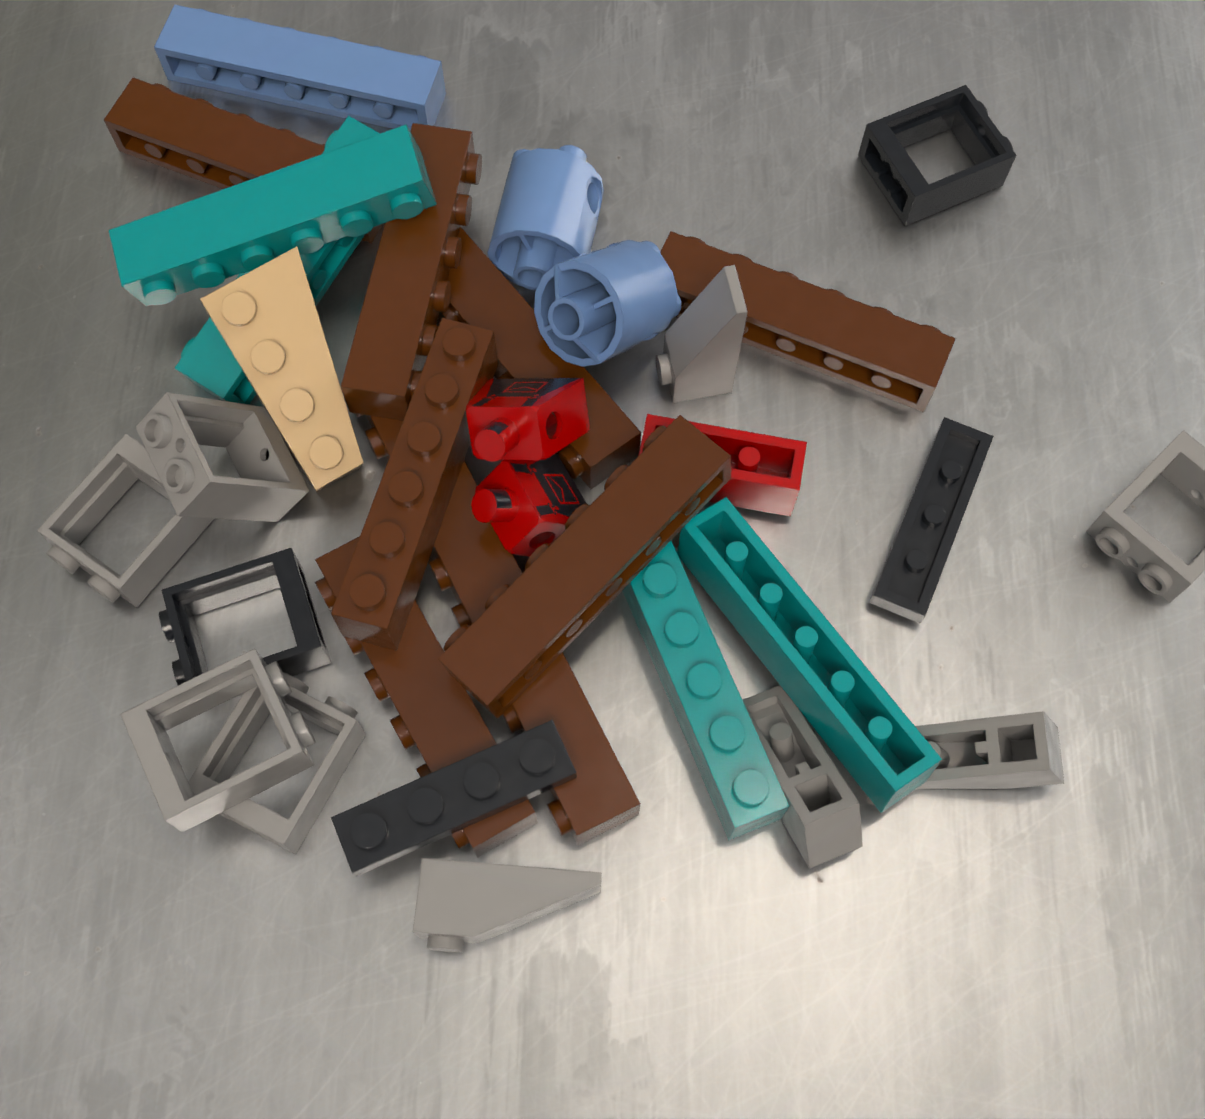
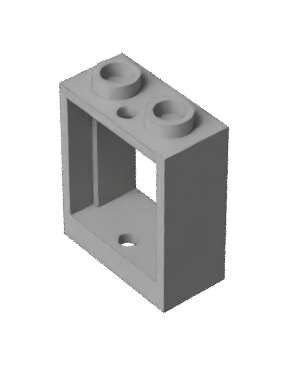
(265, 486)
(88, 506)
(1135, 547)
(152, 718)
(239, 733)

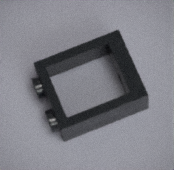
(899, 177)
(236, 584)

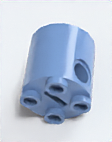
(545, 213)
(606, 302)

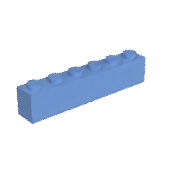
(300, 69)

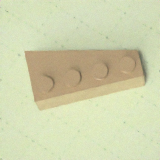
(282, 350)

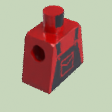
(516, 422)
(527, 502)

